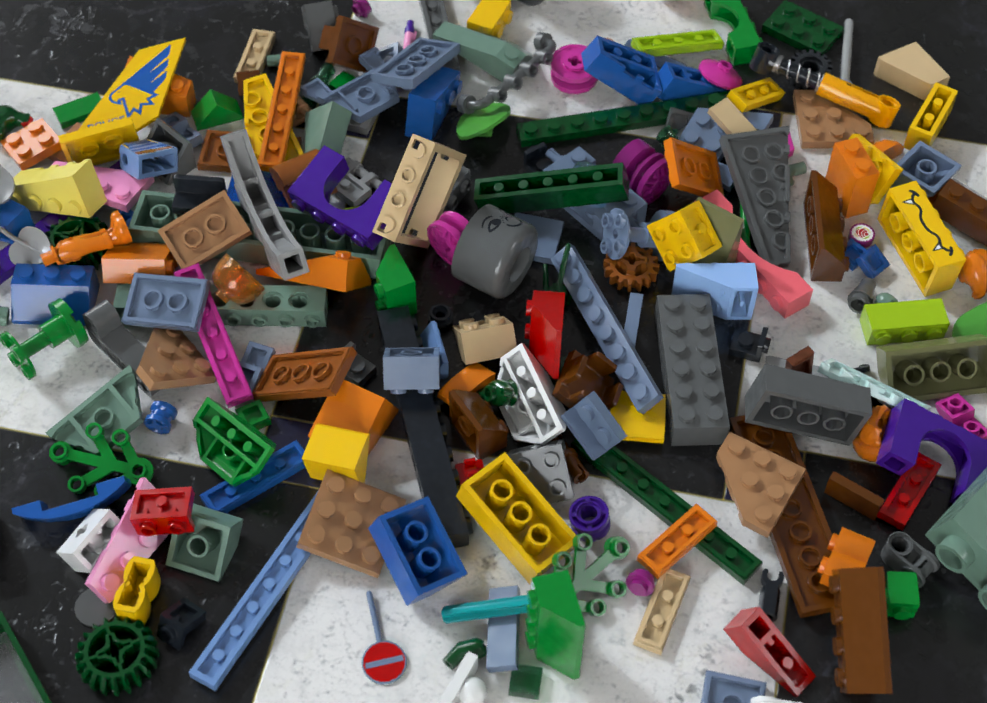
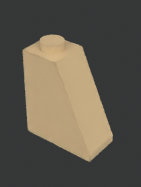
(911, 70)

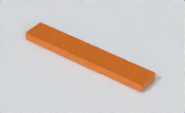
(282, 110)

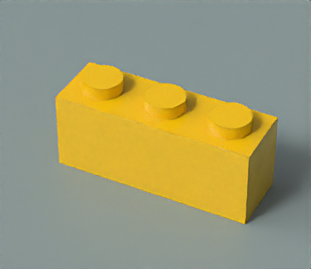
(931, 116)

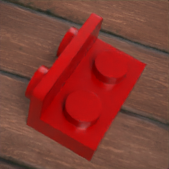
(163, 511)

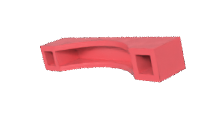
(781, 287)

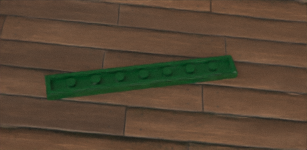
(670, 507)

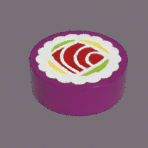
(862, 234)

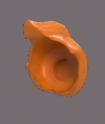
(975, 272)
(870, 436)

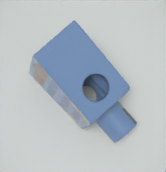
(139, 160)

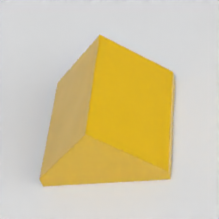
(338, 451)

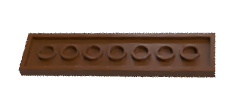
(802, 529)

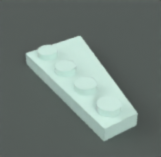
(885, 394)

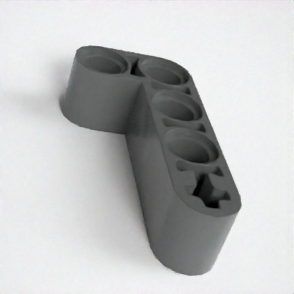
(114, 339)

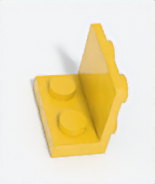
(684, 236)

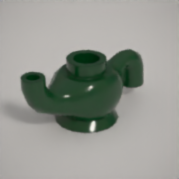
(500, 393)

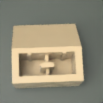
(484, 338)

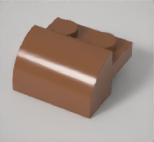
(287, 173)

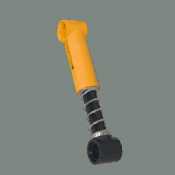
(879, 109)

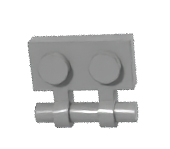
(352, 189)

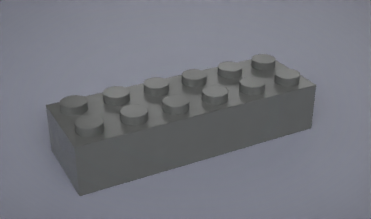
(691, 370)

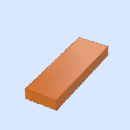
(677, 541)

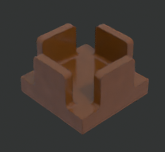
(348, 41)
(584, 375)

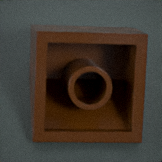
(476, 423)

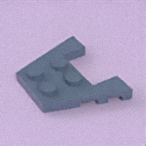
(359, 95)
(705, 133)

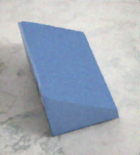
(432, 338)

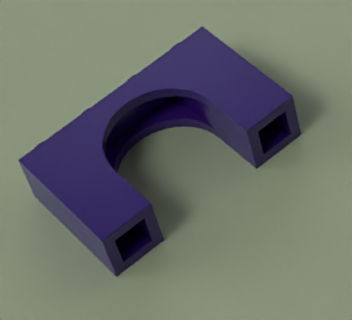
(313, 192)
(911, 424)

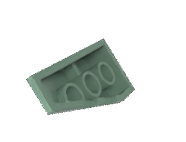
(485, 51)

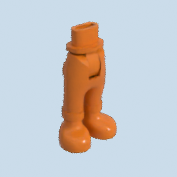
(76, 247)

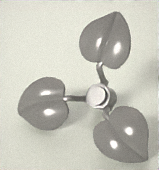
(31, 240)

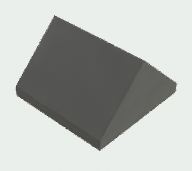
(167, 135)

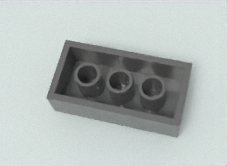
(807, 404)

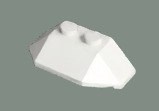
(536, 413)

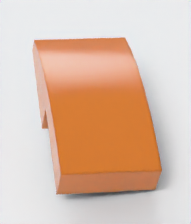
(469, 379)

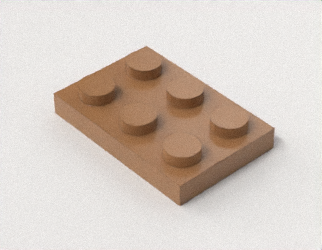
(205, 231)

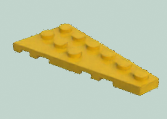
(257, 103)

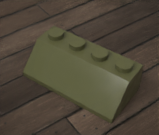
(935, 367)

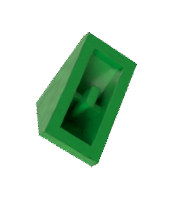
(215, 110)

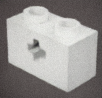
(89, 540)

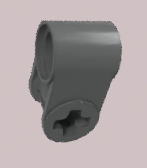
(910, 558)

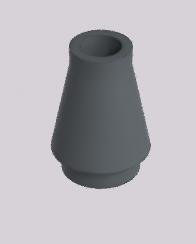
(862, 295)

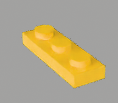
(755, 94)

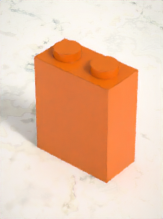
(853, 175)
(146, 258)

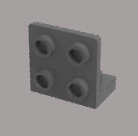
(546, 469)

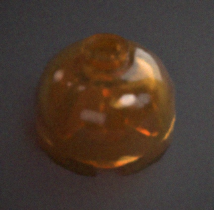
(235, 282)

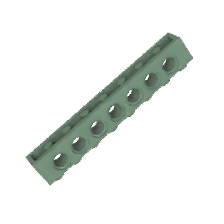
(273, 307)

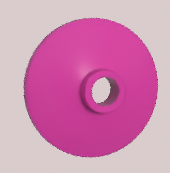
(720, 73)

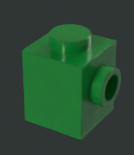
(901, 594)

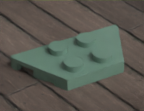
(112, 406)

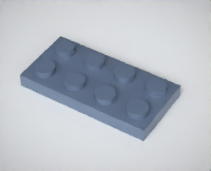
(415, 63)

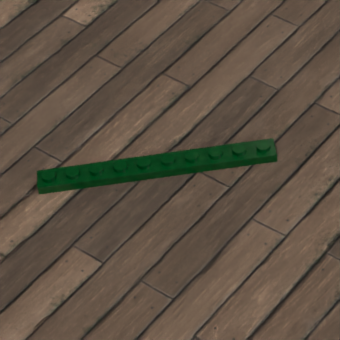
(609, 120)

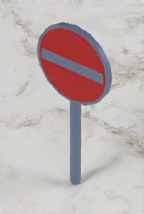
(384, 660)

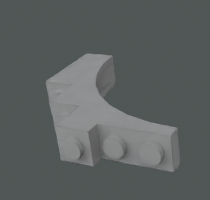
(281, 248)

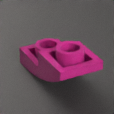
(961, 413)

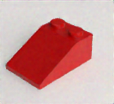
(546, 328)

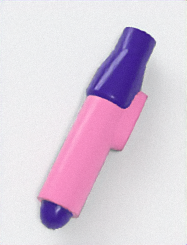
(410, 34)

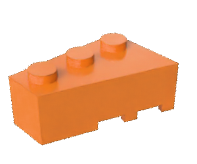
(179, 97)

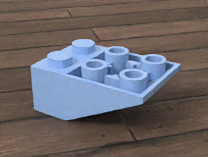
(730, 286)

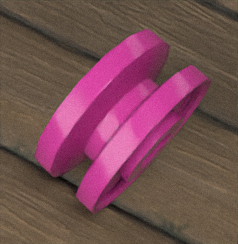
(569, 72)
(446, 233)

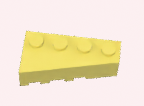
(61, 189)

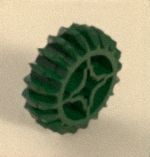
(74, 227)
(93, 659)

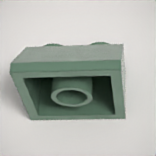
(210, 545)

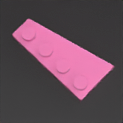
(119, 186)
(123, 545)

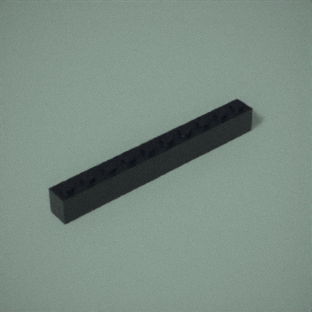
(425, 434)

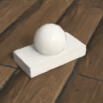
(464, 685)

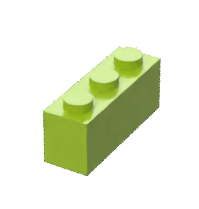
(904, 321)

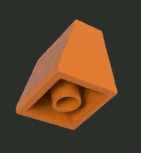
(357, 411)

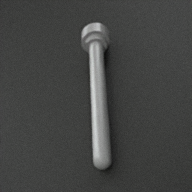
(847, 50)

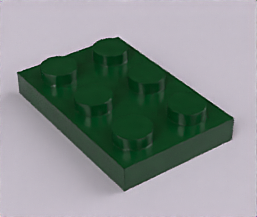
(802, 28)

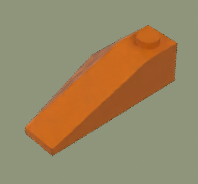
(332, 272)

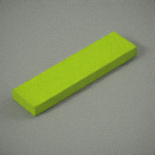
(678, 43)

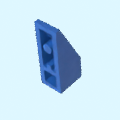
(683, 82)

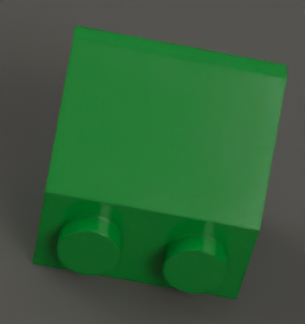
(394, 283)

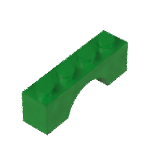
(743, 39)

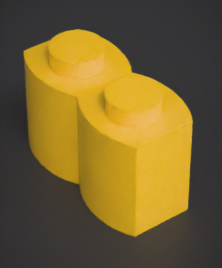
(138, 590)

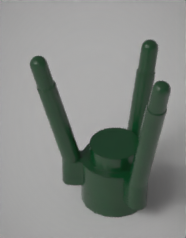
(558, 287)

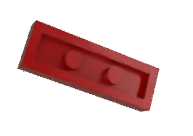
(909, 492)

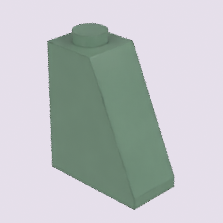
(327, 127)

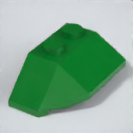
(230, 443)

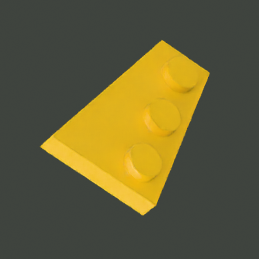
(887, 168)

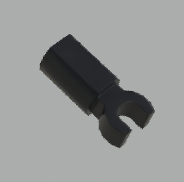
(770, 594)

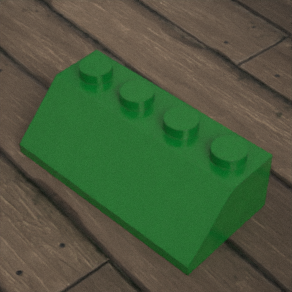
(555, 623)

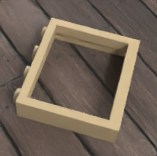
(406, 188)

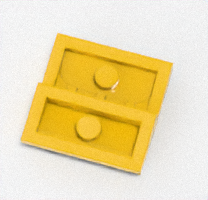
(638, 426)

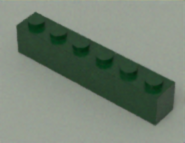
(554, 188)

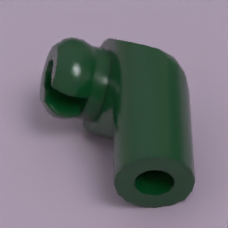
(459, 651)

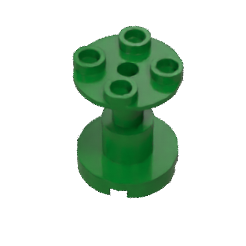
(52, 333)

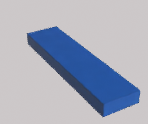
(279, 467)

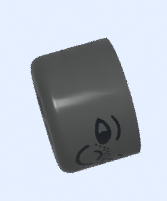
(494, 252)

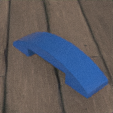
(107, 493)

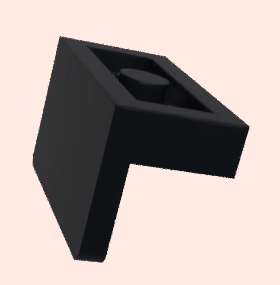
(194, 190)

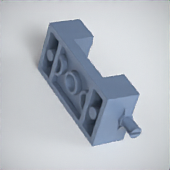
(591, 215)

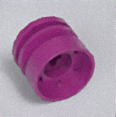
(645, 169)

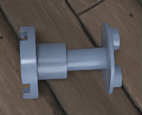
(618, 233)

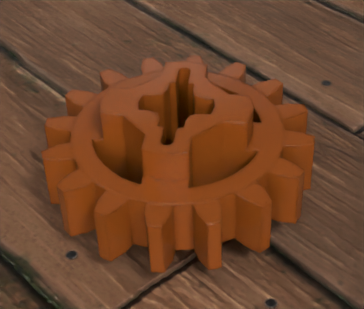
(633, 269)

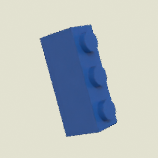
(37, 286)
(417, 550)

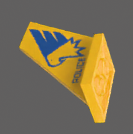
(126, 107)

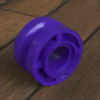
(590, 507)

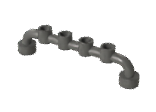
(544, 52)

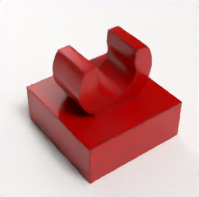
(468, 468)

